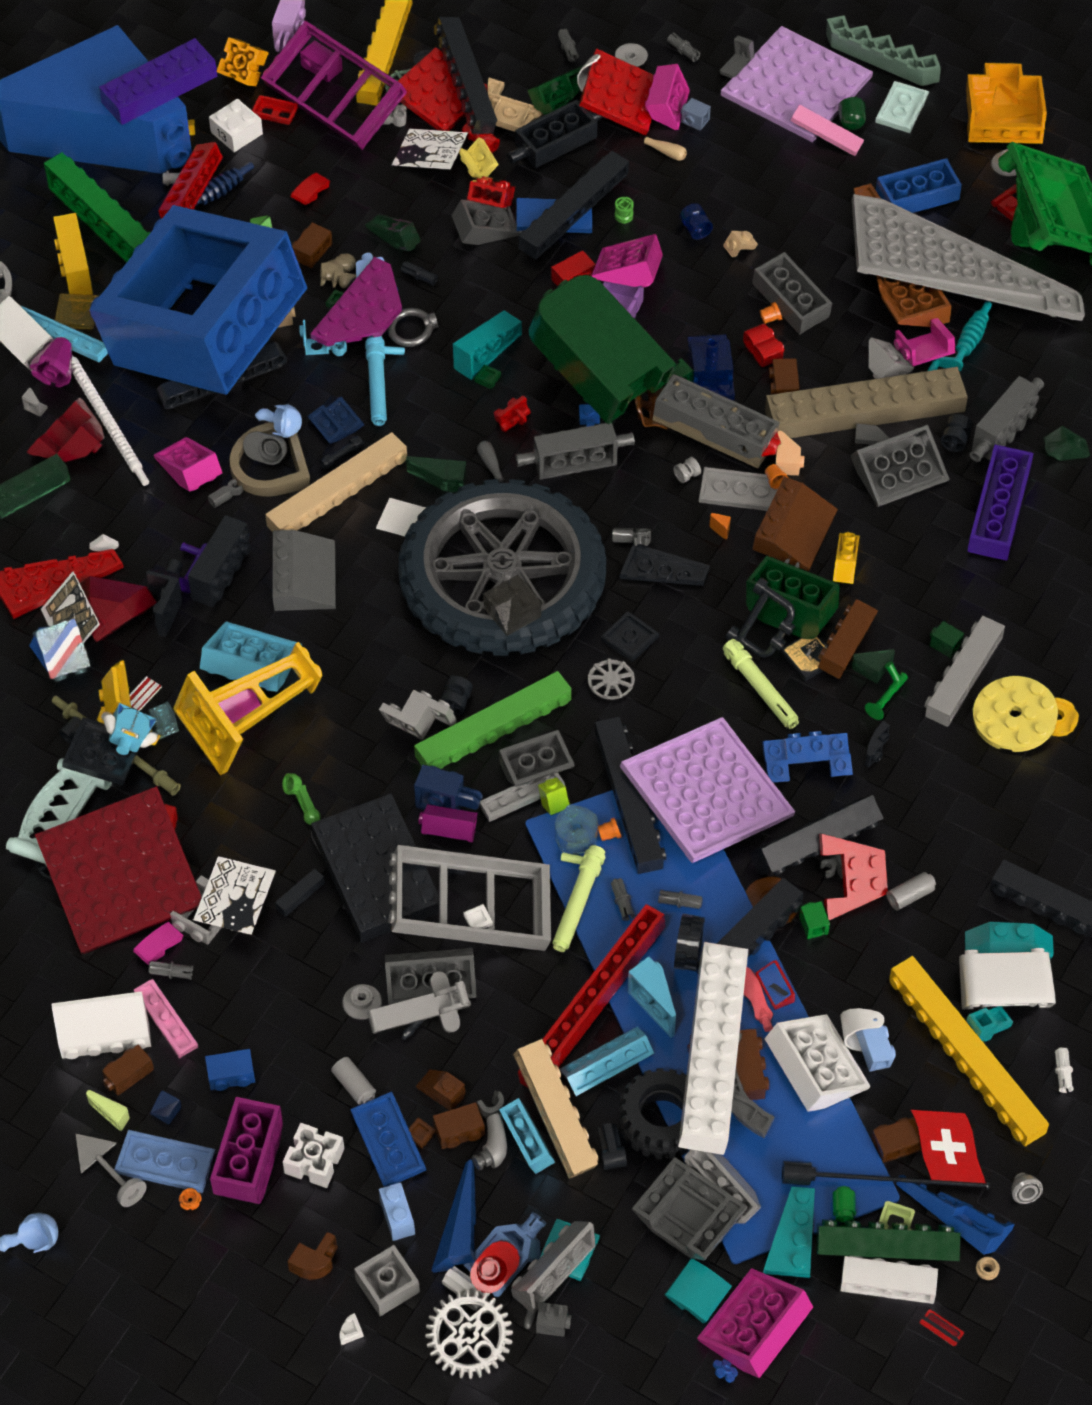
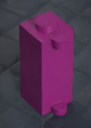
(448, 822)

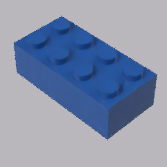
(920, 186)

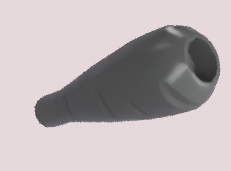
(489, 458)

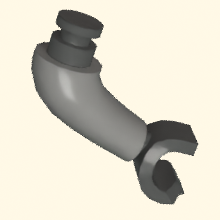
(496, 1147)

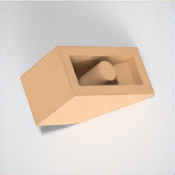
(789, 455)

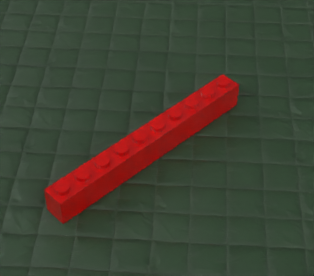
(602, 984)

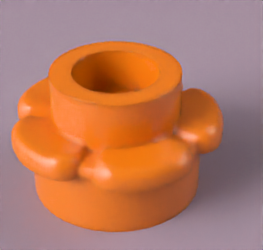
(187, 1194)

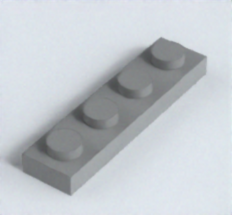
(513, 798)

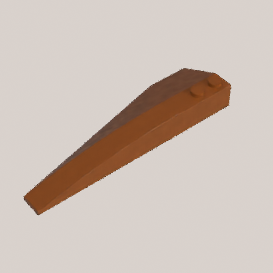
(907, 301)

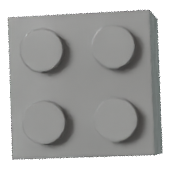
(387, 1280)

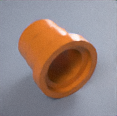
(771, 313)
(774, 475)
(609, 830)

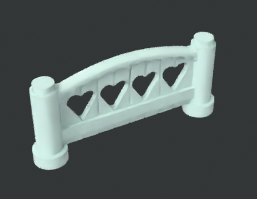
(76, 800)

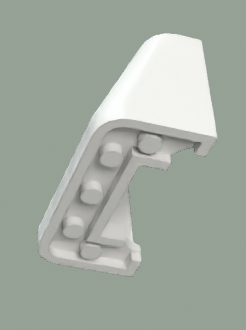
(1006, 979)

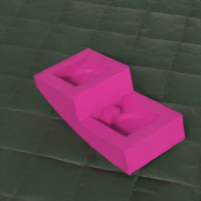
(157, 942)

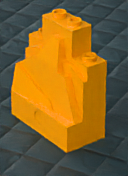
(1005, 105)

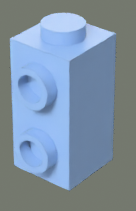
(876, 1047)

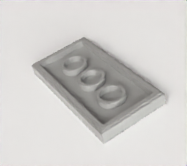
(736, 489)

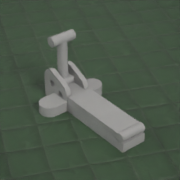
(442, 1002)

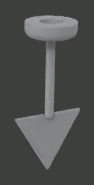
(92, 1150)

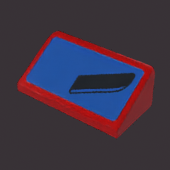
(775, 985)

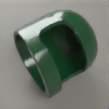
(852, 113)

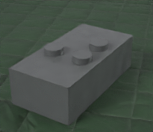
(793, 292)

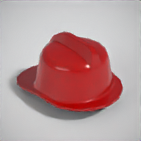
(494, 1266)

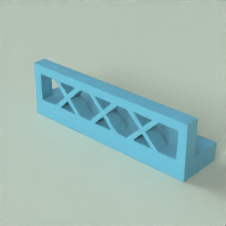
(607, 1061)

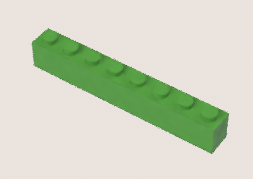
(494, 722)

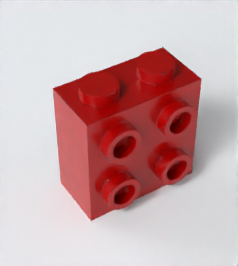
(491, 193)

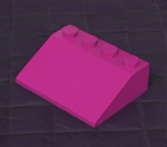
(630, 262)
(756, 1322)

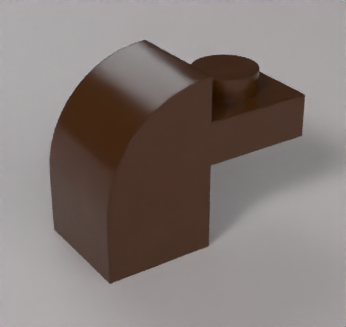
(311, 1263)

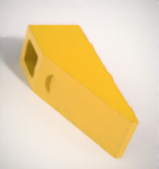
(846, 557)

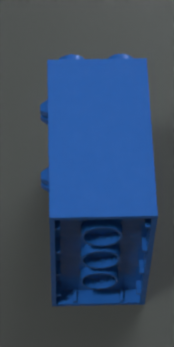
(212, 348)

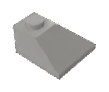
(886, 360)

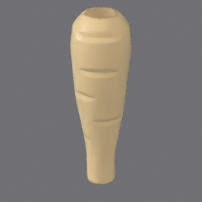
(670, 149)

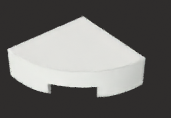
(103, 543)
(350, 1330)

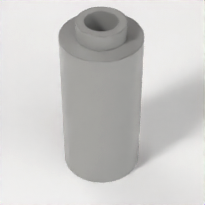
(911, 890)
(353, 1081)

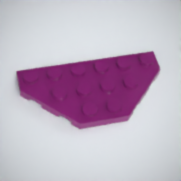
(363, 309)

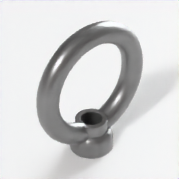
(430, 323)

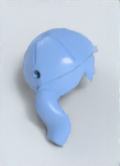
(286, 419)
(36, 1232)

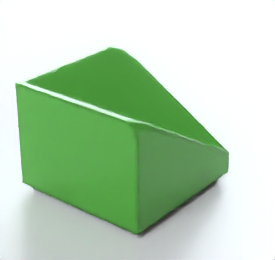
(263, 221)

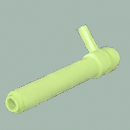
(743, 662)
(589, 869)

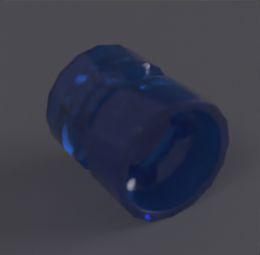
(696, 221)

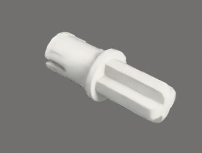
(1063, 1070)

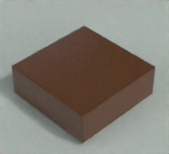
(421, 1132)

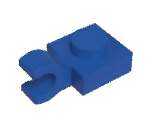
(588, 415)

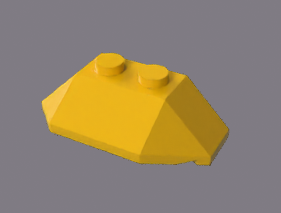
(115, 688)

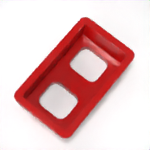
(277, 106)

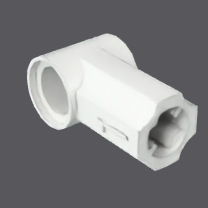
(459, 1281)

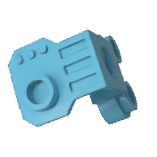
(338, 349)

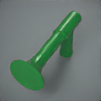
(875, 709)

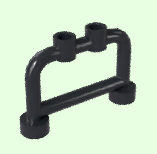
(786, 626)

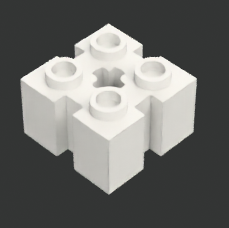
(313, 1155)

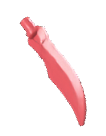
(755, 995)

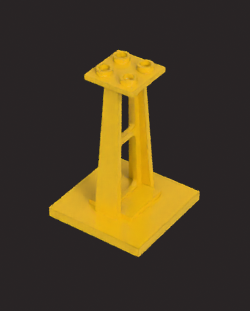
(209, 723)

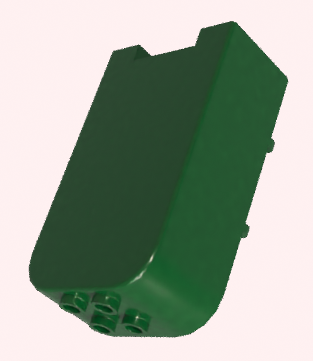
(598, 346)

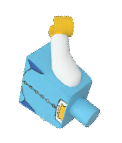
(129, 729)

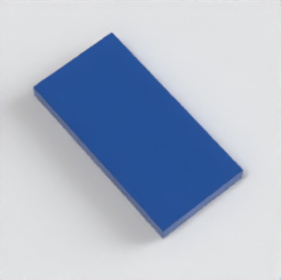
(530, 209)
(388, 1139)

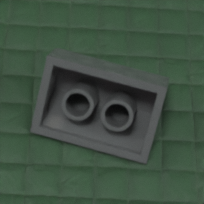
(535, 758)

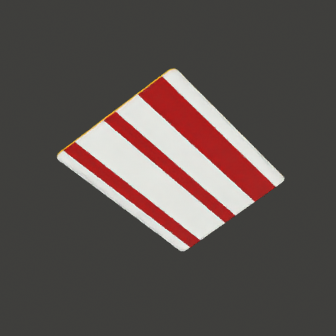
(143, 693)

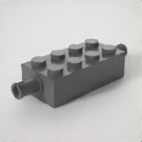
(1006, 417)
(575, 450)

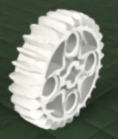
(487, 1307)

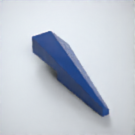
(973, 1225)
(458, 1236)

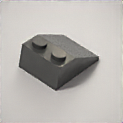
(483, 223)

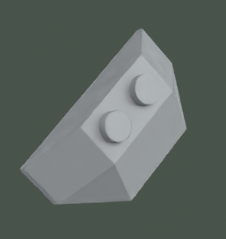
(724, 1175)

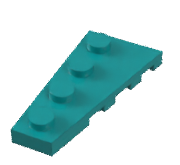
(793, 1239)

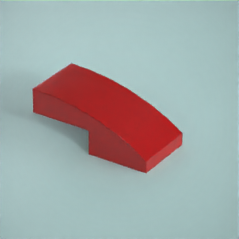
(309, 188)

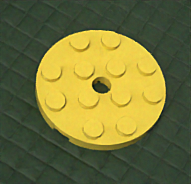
(1019, 694)

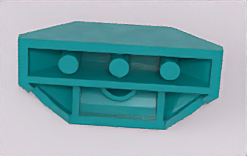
(1008, 938)

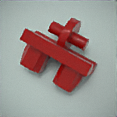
(513, 414)

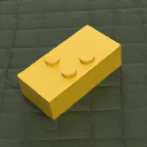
(72, 254)

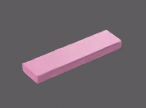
(827, 130)
(167, 1019)

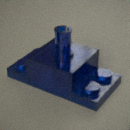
(712, 364)

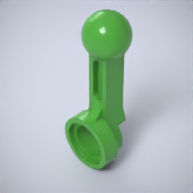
(293, 785)

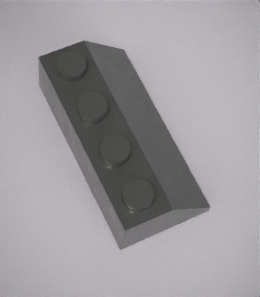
(410, 973)

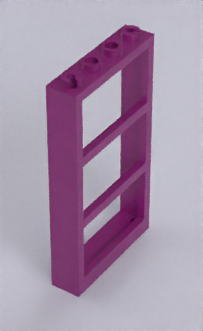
(376, 117)

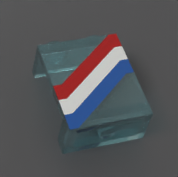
(62, 650)

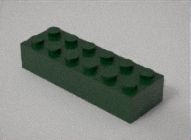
(887, 1242)

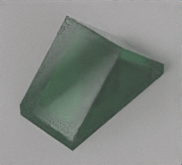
(872, 663)

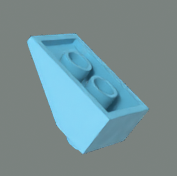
(650, 990)

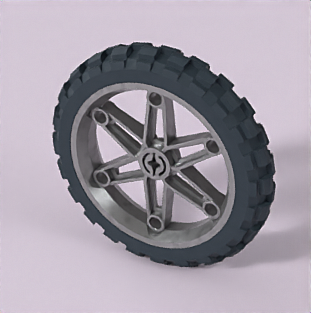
(534, 507)

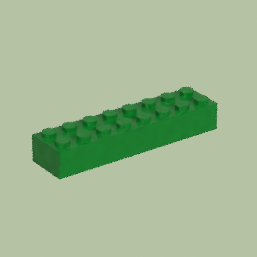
(94, 206)

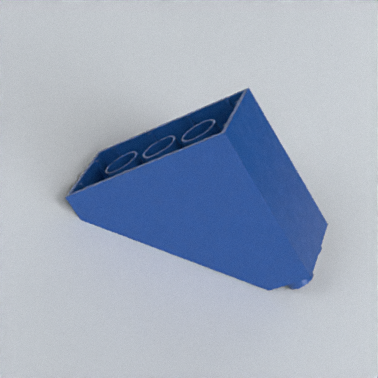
(60, 109)

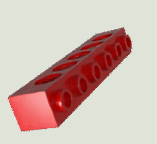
(193, 178)

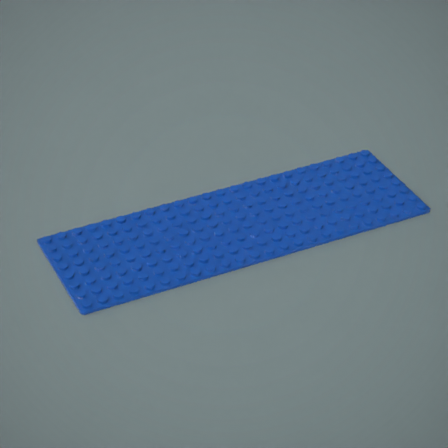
(826, 1137)

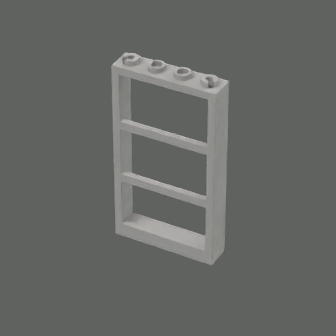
(490, 865)

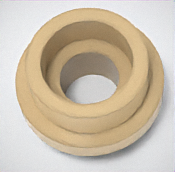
(987, 1262)

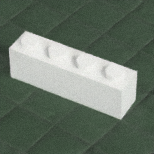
(889, 1279)

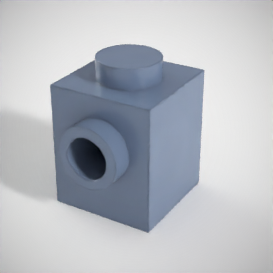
(695, 114)

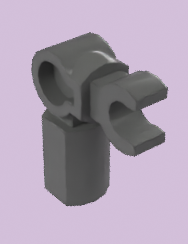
(628, 535)

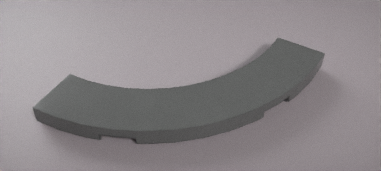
(748, 1111)

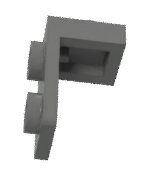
(743, 55)

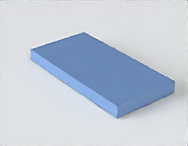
(165, 1161)

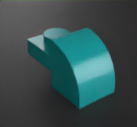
(989, 1022)

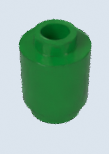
(844, 1204)

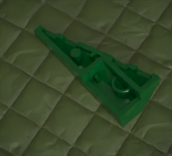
(555, 92)

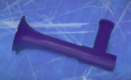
(184, 583)

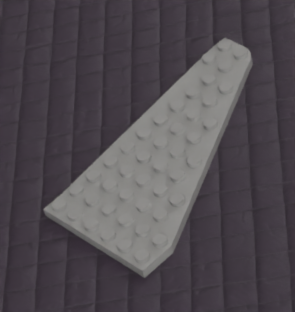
(920, 252)

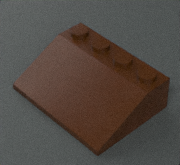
(794, 524)

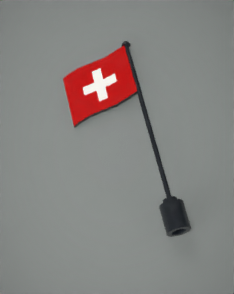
(945, 1147)

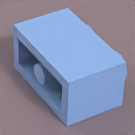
(396, 1211)

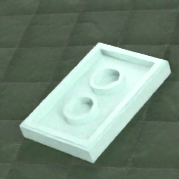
(902, 107)

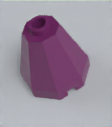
(54, 363)

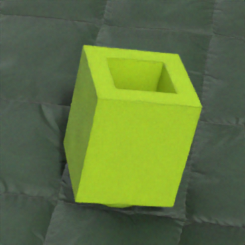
(553, 795)

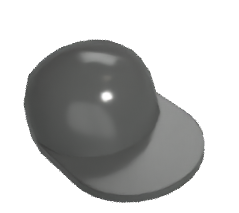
(265, 447)

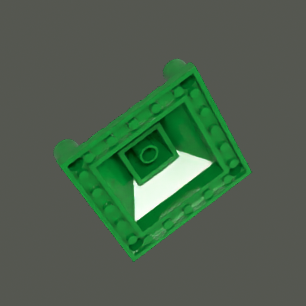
(1051, 200)

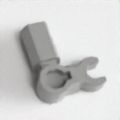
(397, 117)

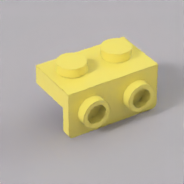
(478, 159)

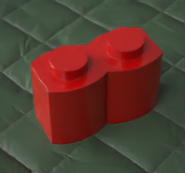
(763, 344)

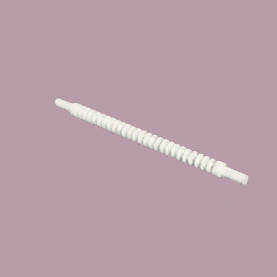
(107, 420)

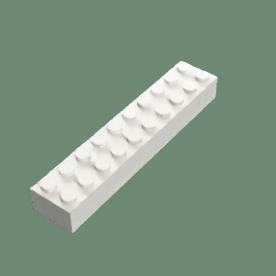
(713, 1049)

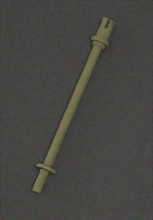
(160, 778)

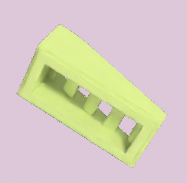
(112, 1111)

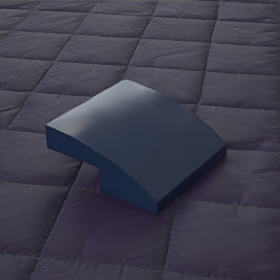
(336, 420)

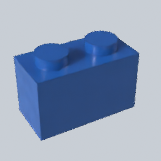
(230, 1070)

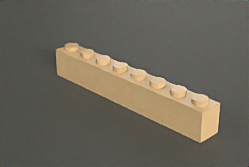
(338, 485)

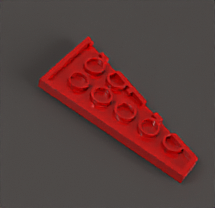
(36, 582)

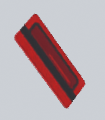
(941, 1327)

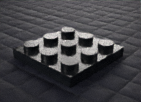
(95, 755)

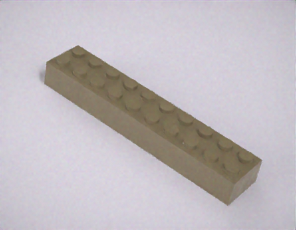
(868, 402)

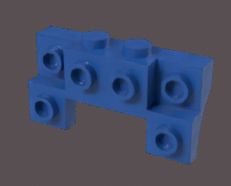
(813, 748)

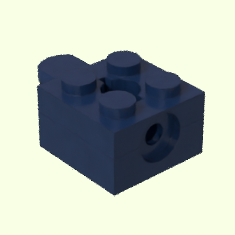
(444, 790)

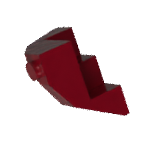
(71, 435)
(115, 603)

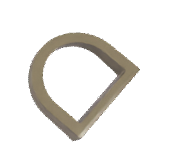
(279, 486)

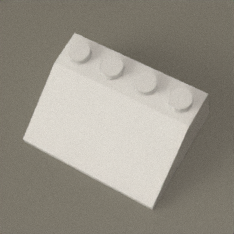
(101, 1025)
(816, 1061)

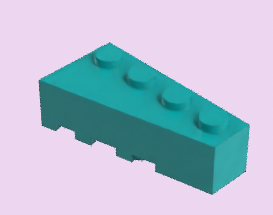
(485, 343)

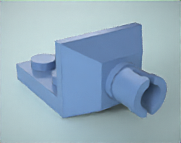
(523, 1239)

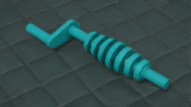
(968, 340)

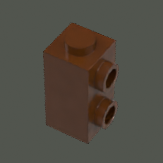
(127, 1070)

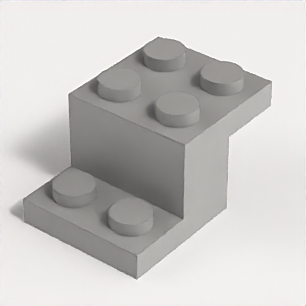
(418, 714)

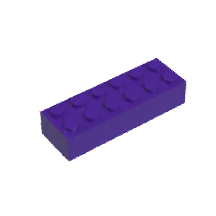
(158, 81)
(1000, 502)

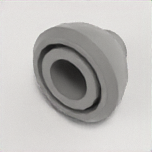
(1026, 1188)

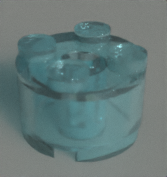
(576, 829)

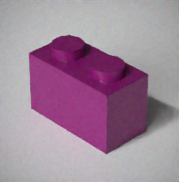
(315, 57)

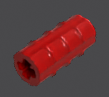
(491, 141)

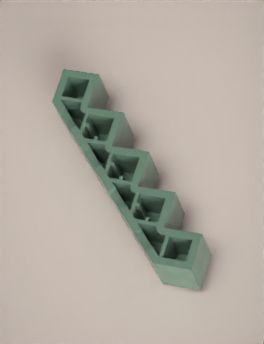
(882, 53)

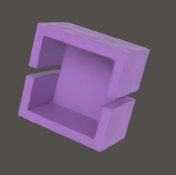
(628, 296)

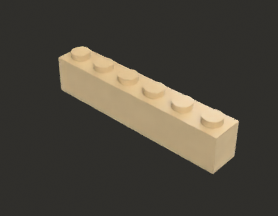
(556, 1109)

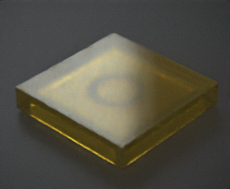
(74, 311)

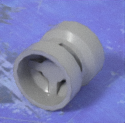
(686, 470)

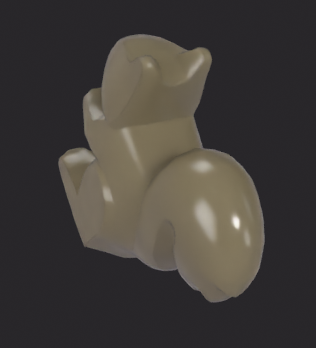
(335, 271)

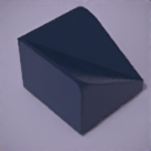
(166, 1107)

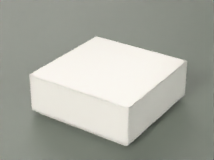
(478, 917)

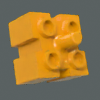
(242, 61)

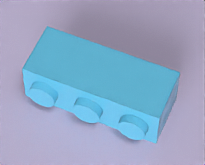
(527, 1136)

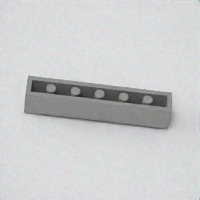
(964, 671)

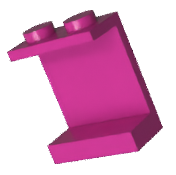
(928, 346)

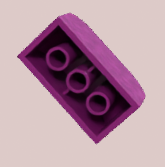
(247, 1151)

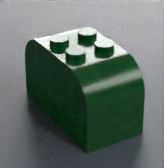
(811, 596)

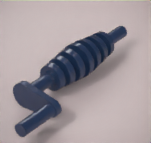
(223, 183)

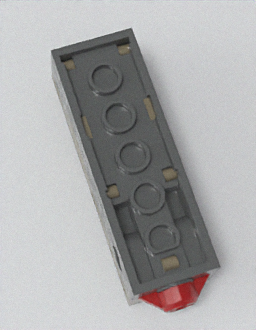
(717, 421)

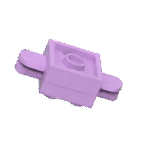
(287, 19)

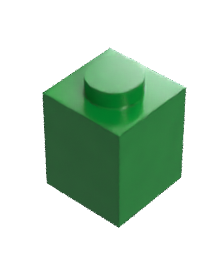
(814, 920)

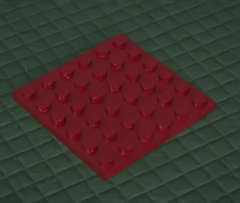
(119, 870)

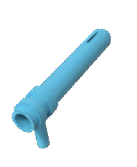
(375, 356)

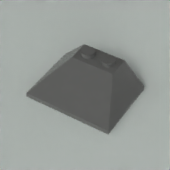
(688, 1210)

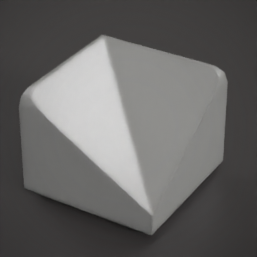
(32, 404)

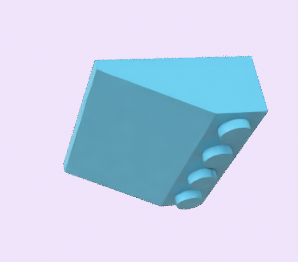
(241, 651)

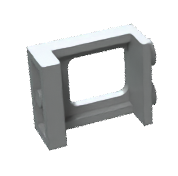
(182, 923)

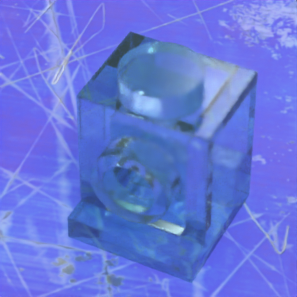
(165, 720)

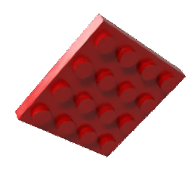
(432, 92)
(618, 92)

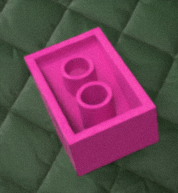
(189, 463)

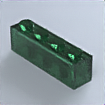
(32, 484)

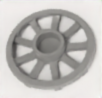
(611, 678)

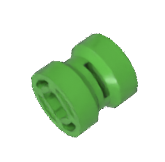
(624, 210)

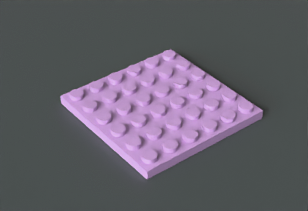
(795, 73)
(707, 789)

